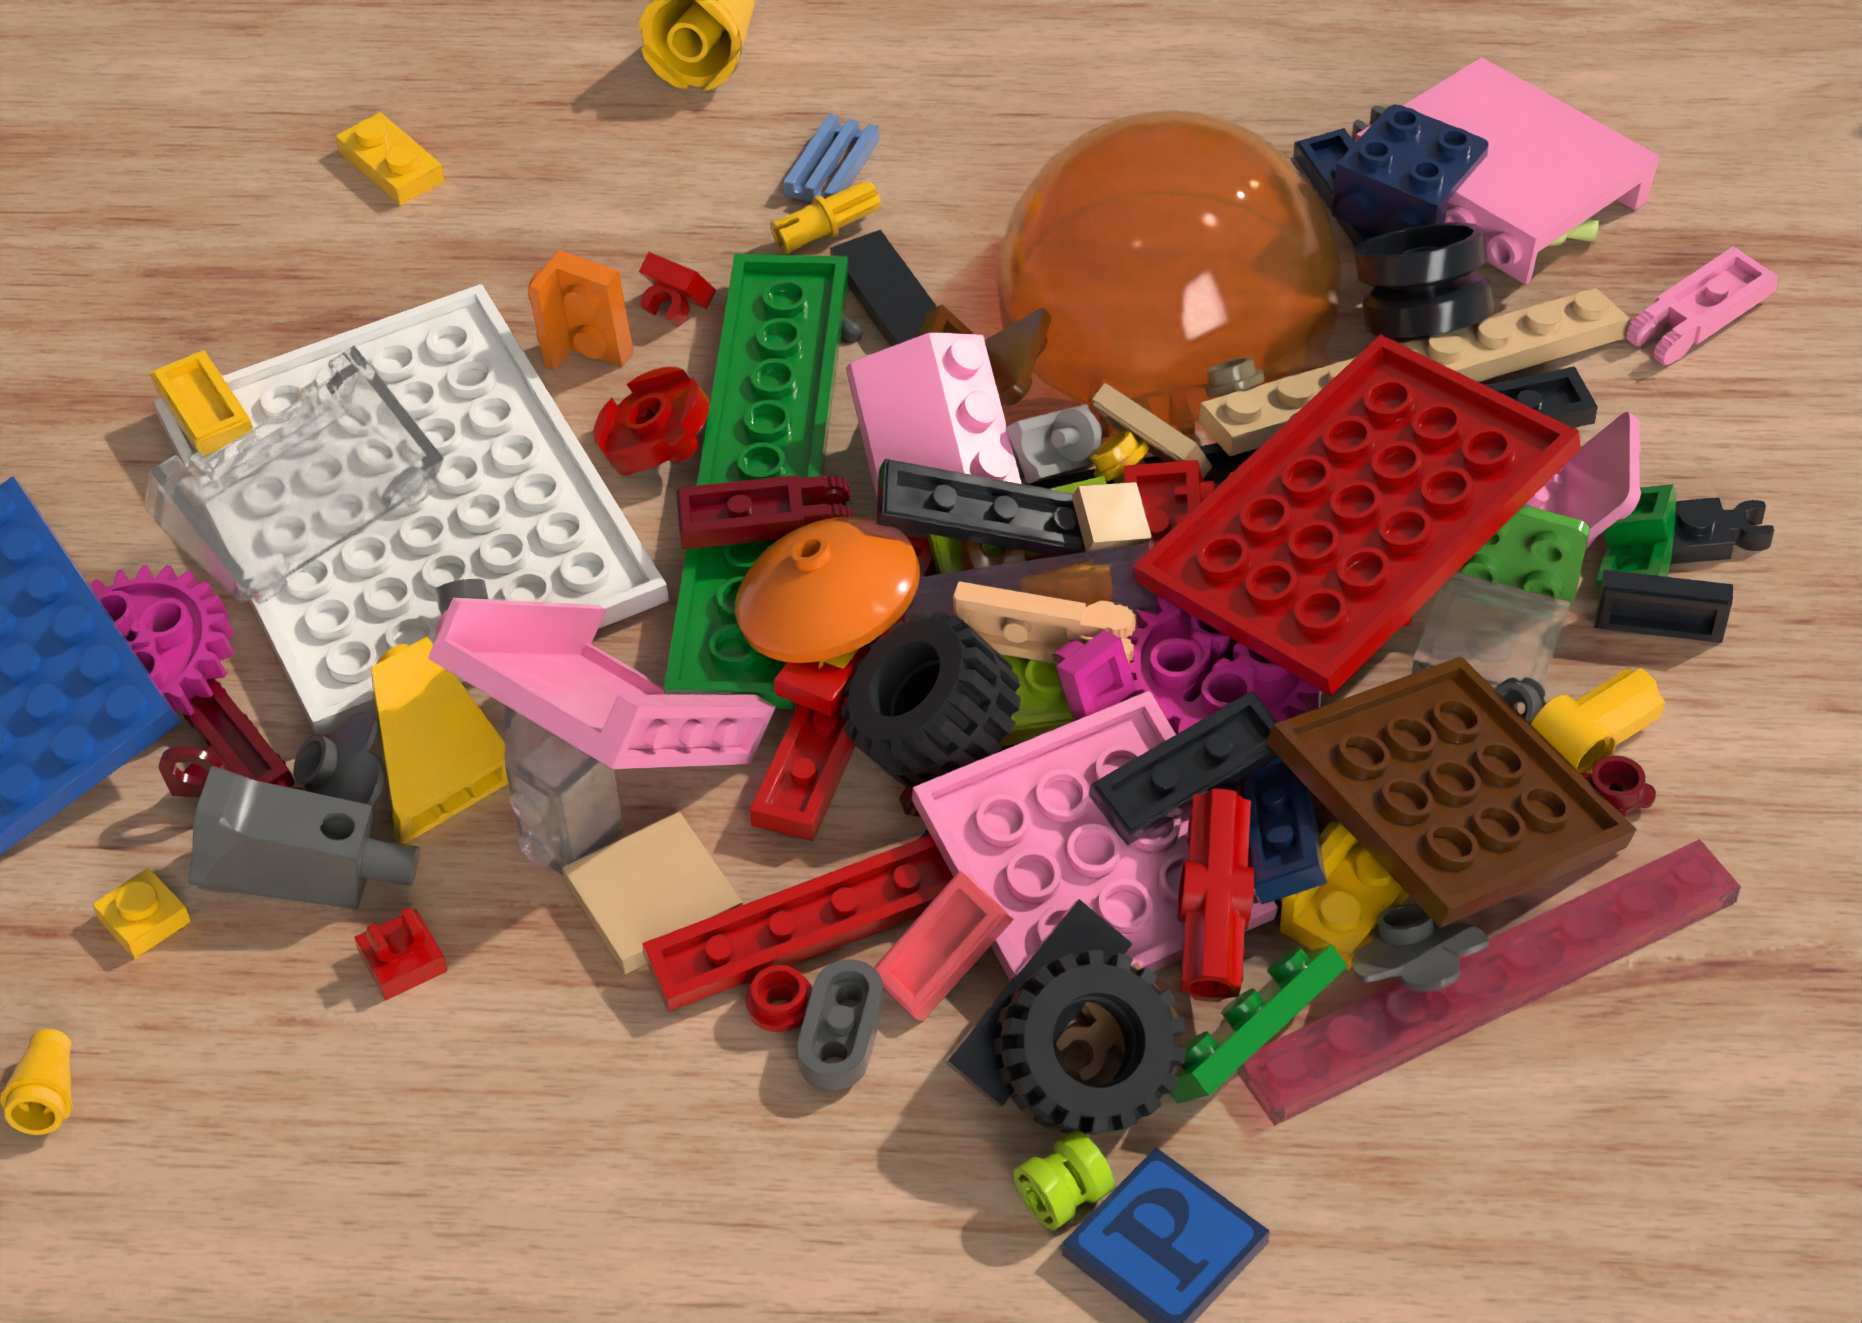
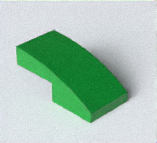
(1645, 537)

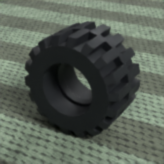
(930, 699)
(1147, 1033)

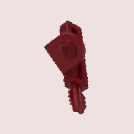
(231, 744)

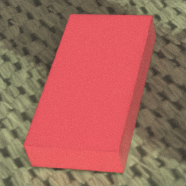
(942, 945)

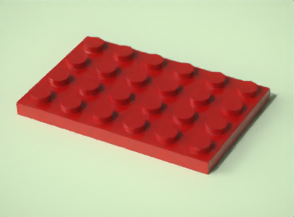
(1356, 512)

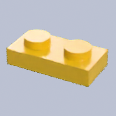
(390, 158)

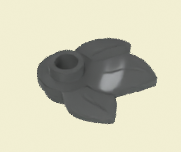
(342, 763)
(1416, 949)

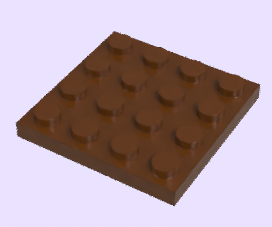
(1450, 789)

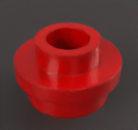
(775, 984)

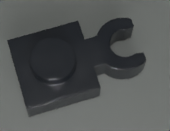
(1709, 532)

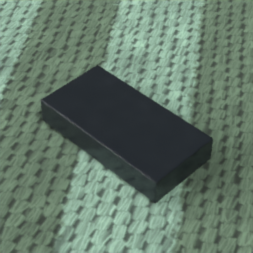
(1663, 606)

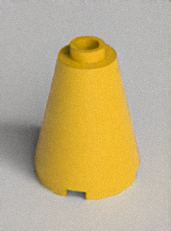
(695, 39)

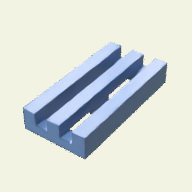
(822, 157)

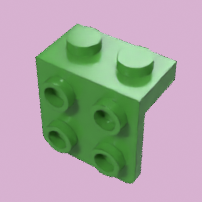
(1534, 553)

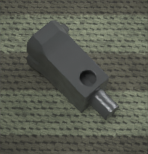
(290, 843)

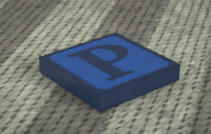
(1165, 1242)

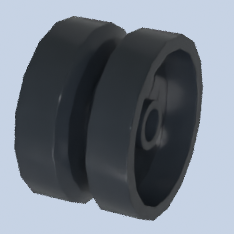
(1424, 280)

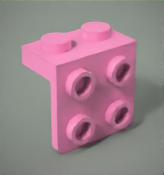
(1598, 480)

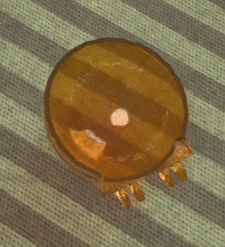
(1168, 254)

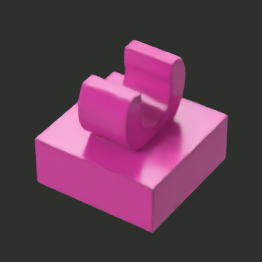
(1094, 674)

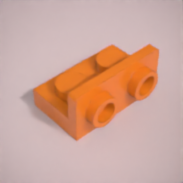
(579, 309)

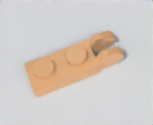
(1036, 624)

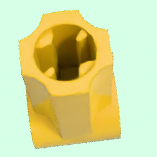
(1600, 719)

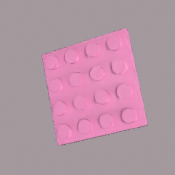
(1042, 843)

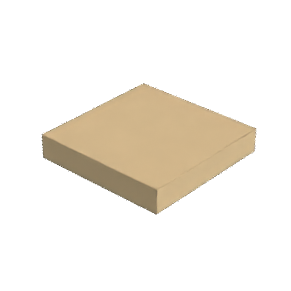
(648, 887)

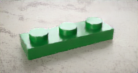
(1254, 1020)

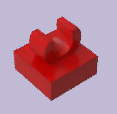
(674, 283)
(400, 953)

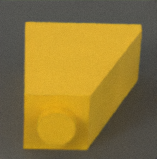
(431, 741)

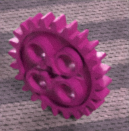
(173, 629)
(1201, 670)

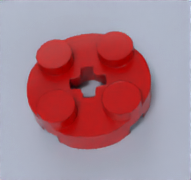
(653, 421)

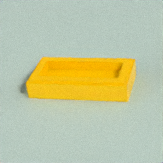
(201, 402)

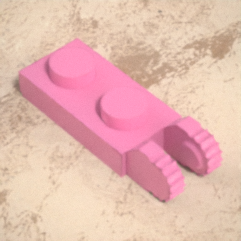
(1702, 304)

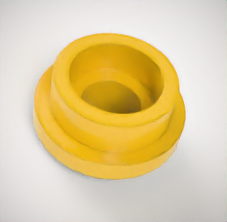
(1116, 453)

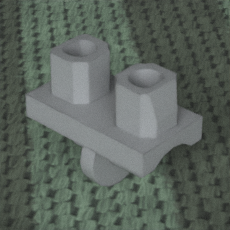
(1055, 443)

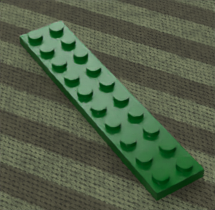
(762, 422)

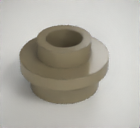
(1233, 376)

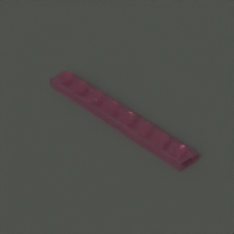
(1507, 974)

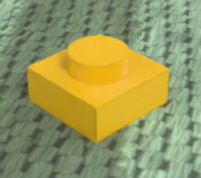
(141, 913)

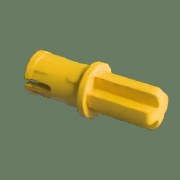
(825, 216)

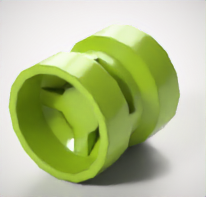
(1064, 1180)

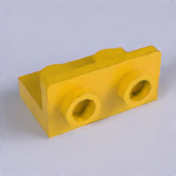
(1348, 905)

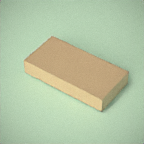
(1161, 438)

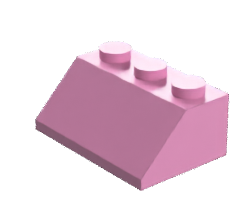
(932, 407)

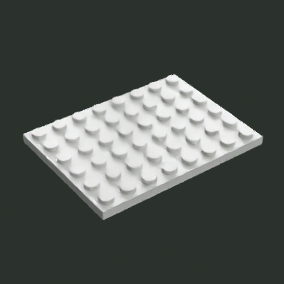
(508, 506)

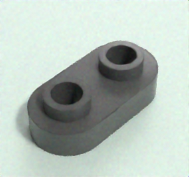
(840, 1029)

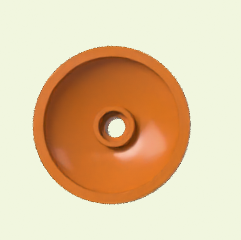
(827, 589)

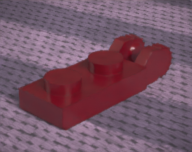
(757, 508)

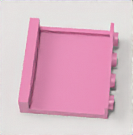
(1542, 164)
(548, 670)

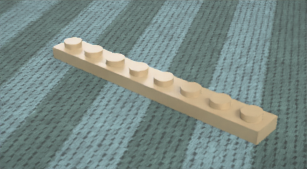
(1477, 351)

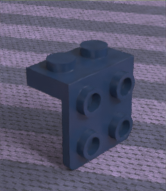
(1404, 171)

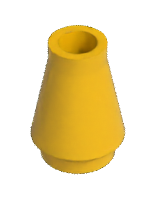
(40, 1086)

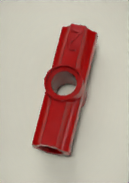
(1215, 896)

